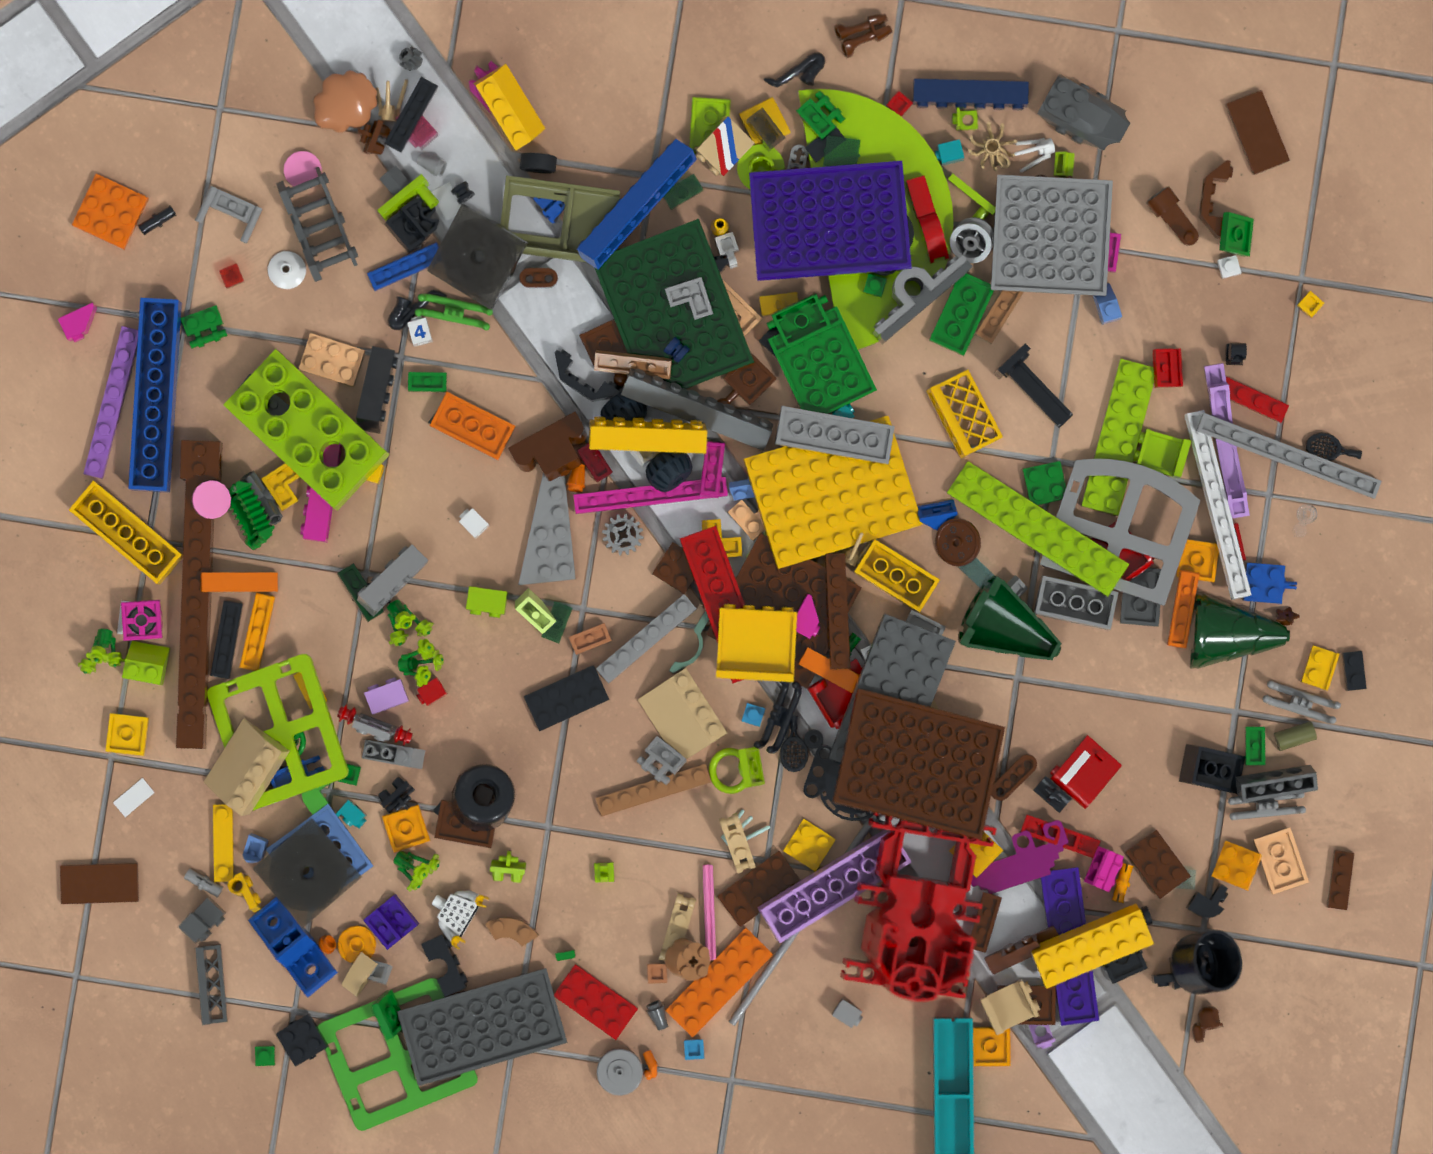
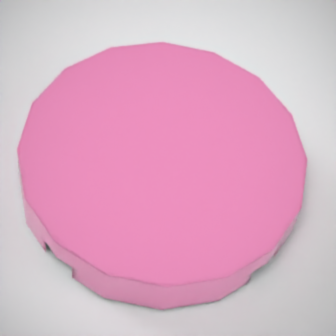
(301, 167)
(211, 499)

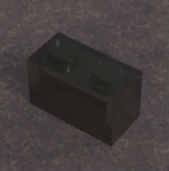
(765, 129)

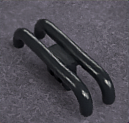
(781, 717)

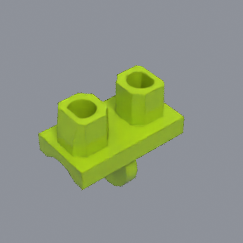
(509, 865)

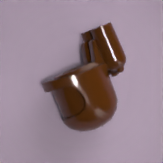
(1208, 1020)

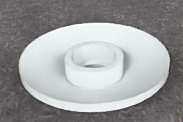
(293, 277)

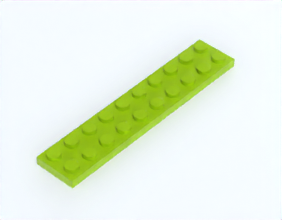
(1038, 529)

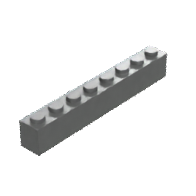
(692, 406)

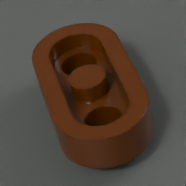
(538, 277)

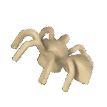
(993, 147)

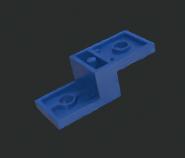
(293, 946)

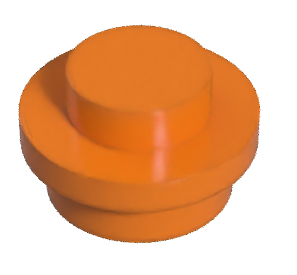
(327, 944)

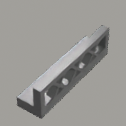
(204, 990)

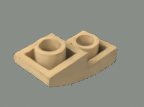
(359, 972)

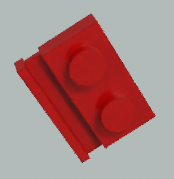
(1167, 368)

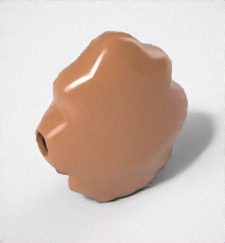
(344, 101)

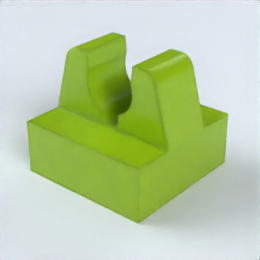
(604, 872)

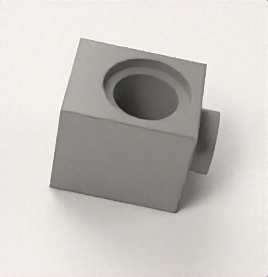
(847, 1013)

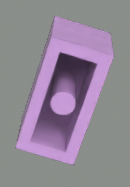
(386, 696)

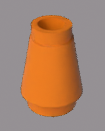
(576, 480)

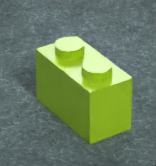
(486, 601)

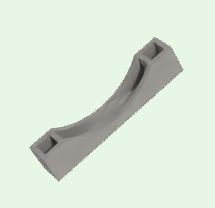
(646, 638)

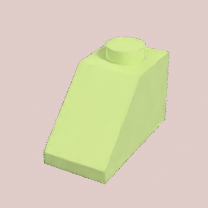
(535, 611)

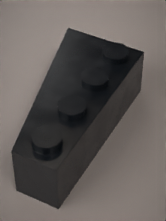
(375, 389)

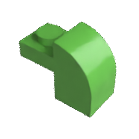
(315, 799)

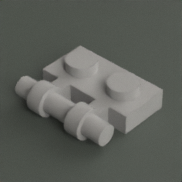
(666, 756)

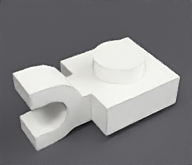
(727, 247)

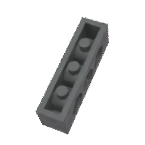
(1276, 783)

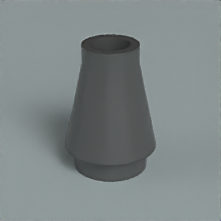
(657, 1013)

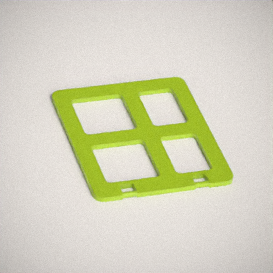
(283, 729)

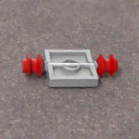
(366, 724)

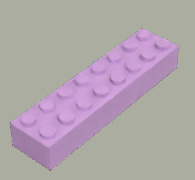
(824, 889)

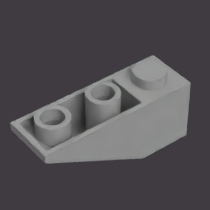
(393, 754)

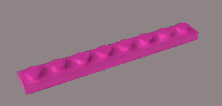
(640, 497)

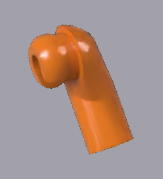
(652, 1065)

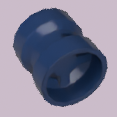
(676, 350)

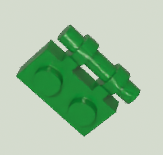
(815, 117)
(203, 321)

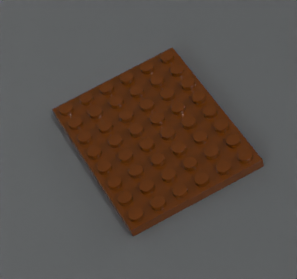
(918, 764)

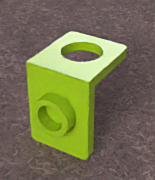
(958, 116)

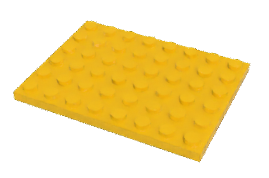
(824, 500)

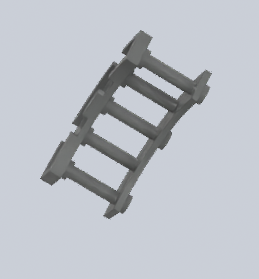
(304, 232)

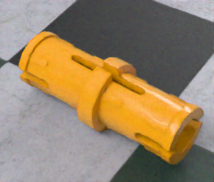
(1122, 883)

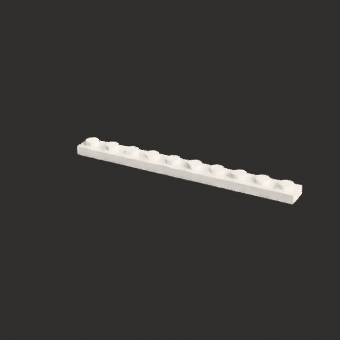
(1218, 508)

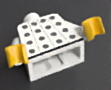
(457, 913)

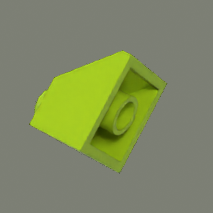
(146, 663)

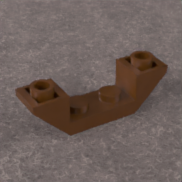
(1220, 174)

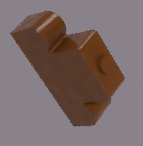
(551, 448)

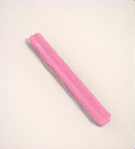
(709, 912)

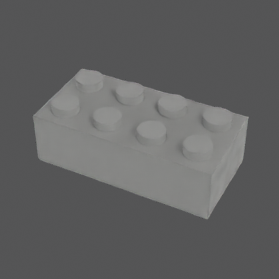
(1075, 603)

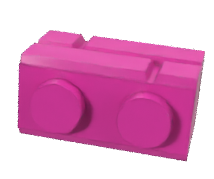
(1104, 869)

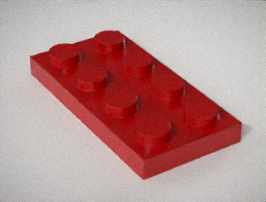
(595, 1002)

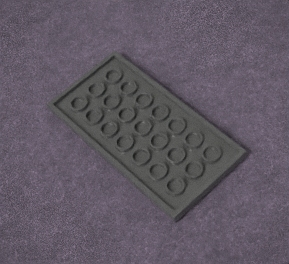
(901, 664)
(482, 1027)

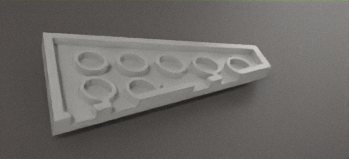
(549, 542)

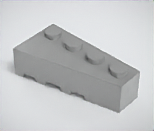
(391, 580)

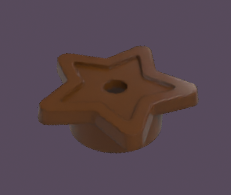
(1286, 616)

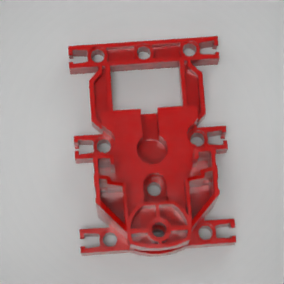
(918, 910)

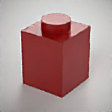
(431, 692)

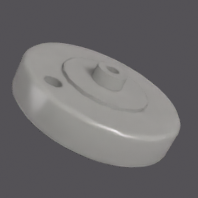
(619, 1071)

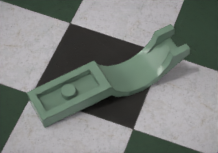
(698, 630)

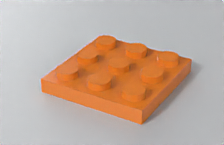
(110, 211)

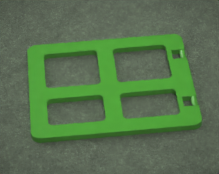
(398, 1061)

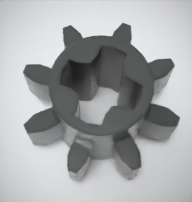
(410, 58)

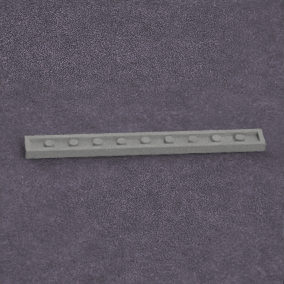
(1288, 455)

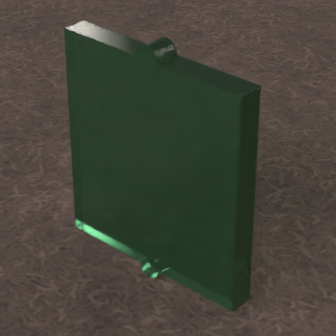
(841, 151)

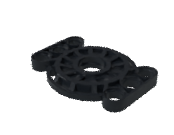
(828, 783)

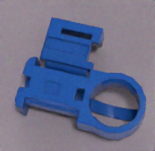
(552, 207)

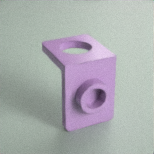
(1044, 1041)

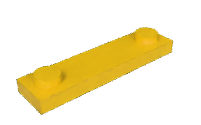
(223, 843)

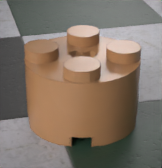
(688, 959)

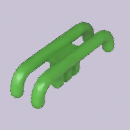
(453, 310)

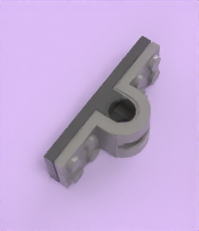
(913, 305)

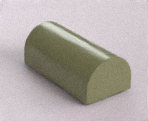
(1295, 736)

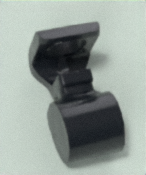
(1235, 353)

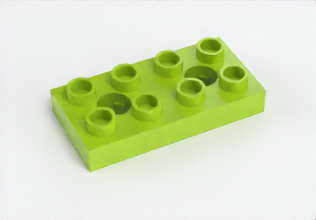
(306, 429)

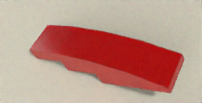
(1076, 841)

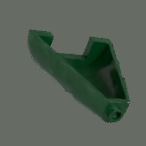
(1005, 624)
(1231, 632)

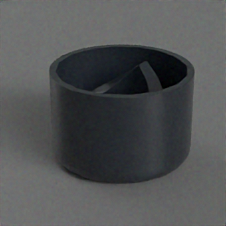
(477, 816)
(1206, 962)

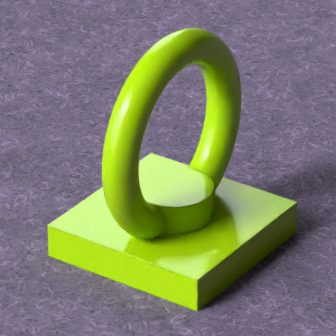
(749, 768)

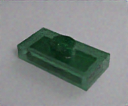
(683, 191)
(561, 614)

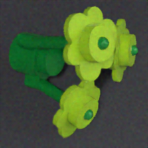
(408, 663)
(405, 862)

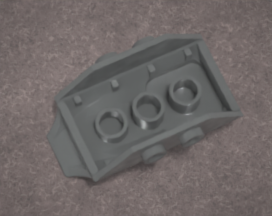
(1083, 114)

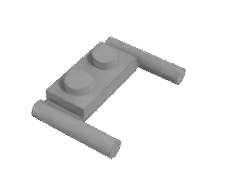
(231, 206)

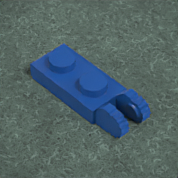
(283, 775)

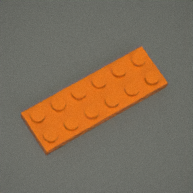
(724, 979)

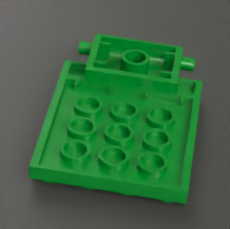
(819, 356)

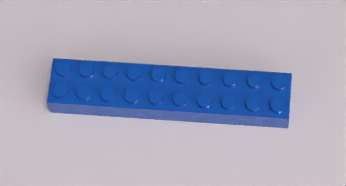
(155, 395)

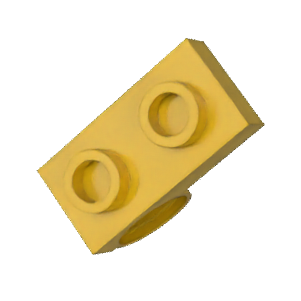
(251, 898)

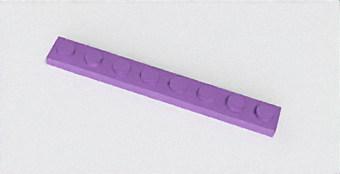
(112, 403)

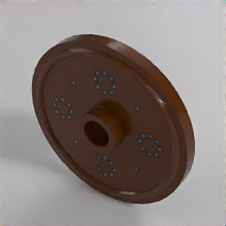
(958, 542)

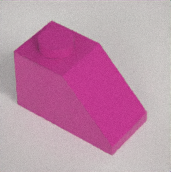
(78, 322)
(807, 618)

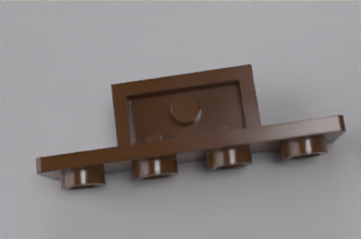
(1019, 951)

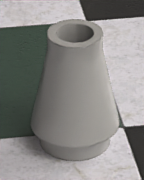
(432, 164)

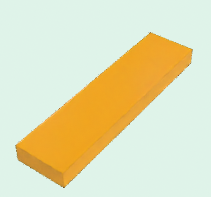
(257, 632)

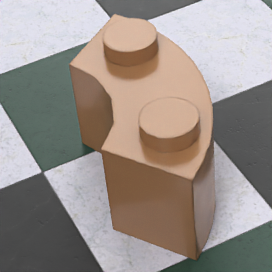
(512, 928)

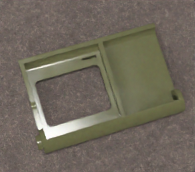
(583, 211)

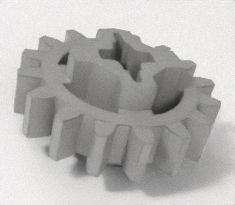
(633, 541)

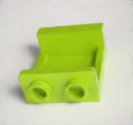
(1162, 453)

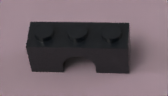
(440, 949)

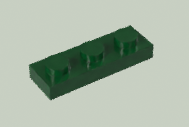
(354, 583)

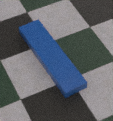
(402, 267)

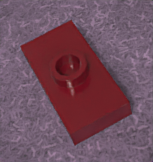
(594, 462)

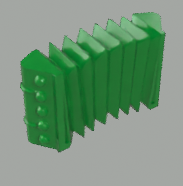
(250, 514)

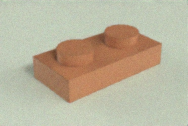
(590, 638)

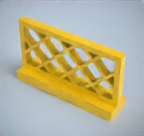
(949, 420)

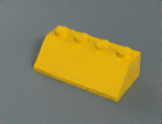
(509, 106)

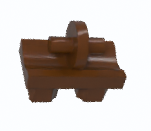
(372, 145)

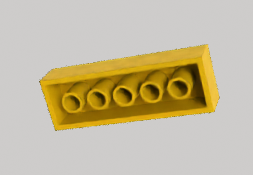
(647, 435)
(126, 532)
(1092, 945)

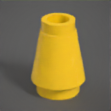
(720, 231)

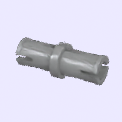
(203, 883)

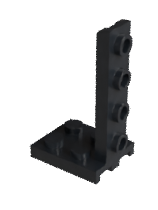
(1034, 387)

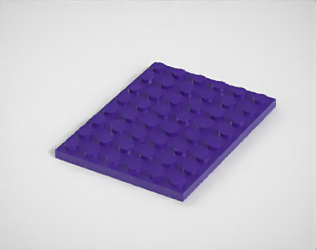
(830, 220)

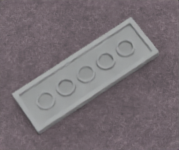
(834, 435)

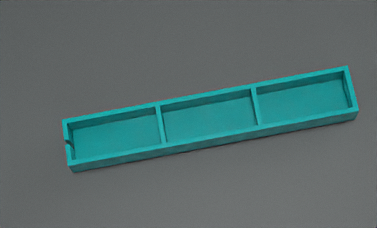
(953, 1085)

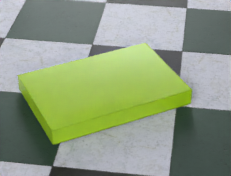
(706, 117)

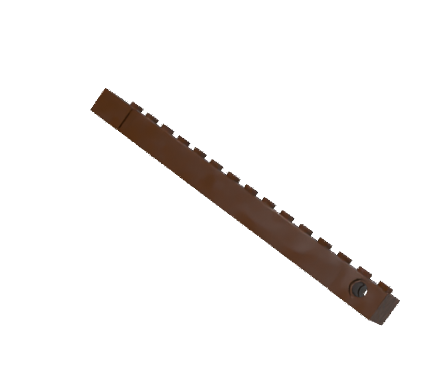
(199, 463)

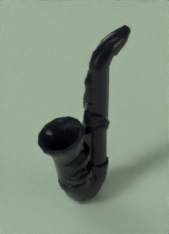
(809, 67)
(402, 313)

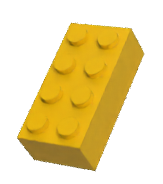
(896, 576)

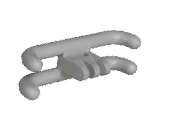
(1301, 702)
(1266, 807)

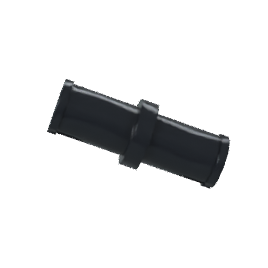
(157, 220)

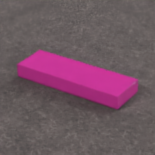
(712, 470)

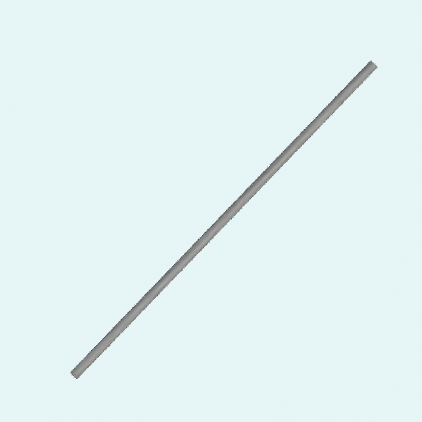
(786, 944)

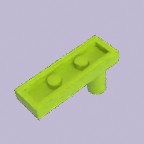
(419, 187)
(985, 207)

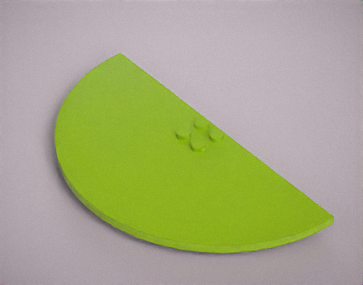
(883, 138)

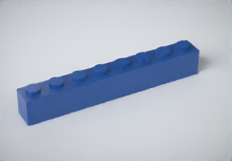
(636, 204)

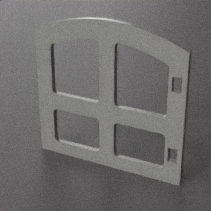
(1118, 536)

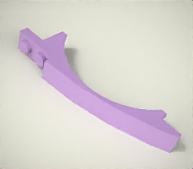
(1228, 456)

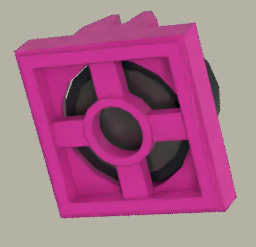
(142, 620)

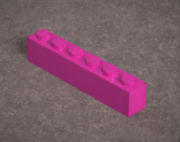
(318, 511)

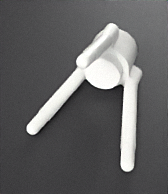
(1043, 146)

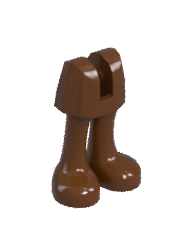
(849, 45)

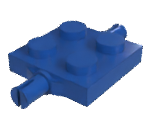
(1267, 582)

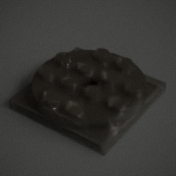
(457, 262)
(285, 866)

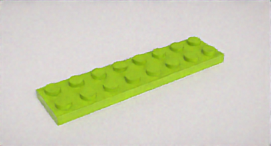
(1120, 433)

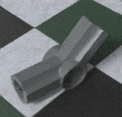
(265, 496)

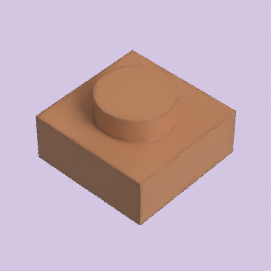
(657, 973)

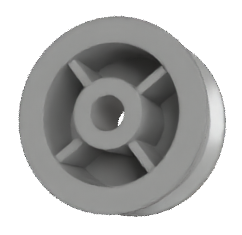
(980, 234)

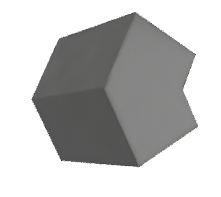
(394, 180)

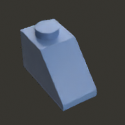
(1108, 306)

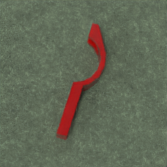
(927, 218)

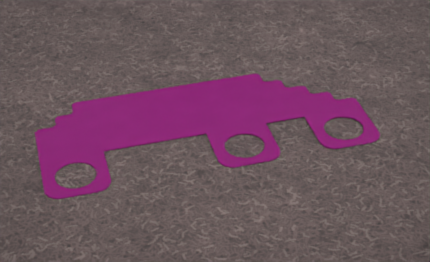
(1025, 865)

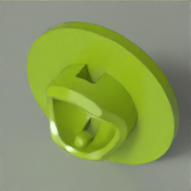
(758, 160)

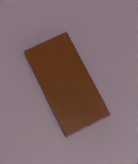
(1257, 132)
(99, 883)

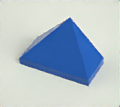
(937, 513)

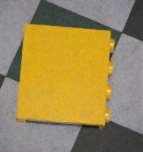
(756, 643)

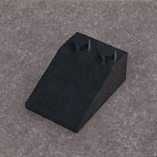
(1211, 768)

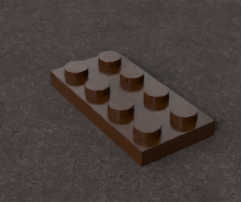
(758, 887)

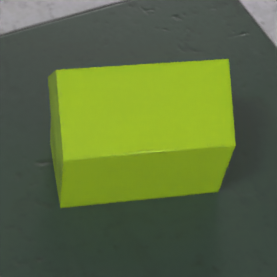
(1064, 164)

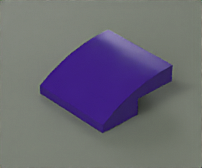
(391, 922)

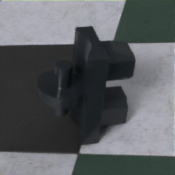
(1052, 794)
(398, 798)

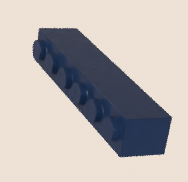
(970, 93)

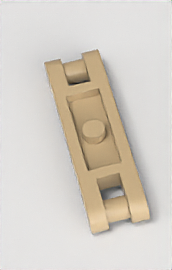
(737, 842)
(678, 923)

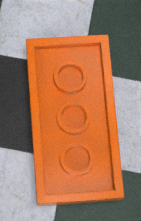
(472, 425)

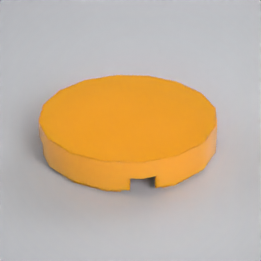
(354, 941)

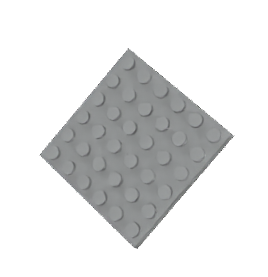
(1051, 235)

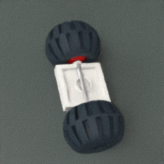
(664, 469)

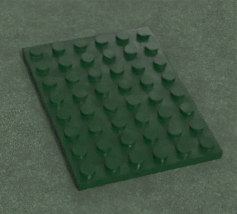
(635, 290)

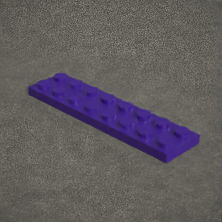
(1066, 912)

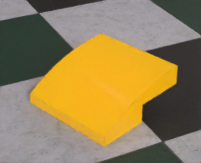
(772, 110)

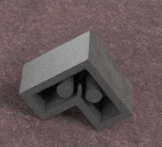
(202, 920)

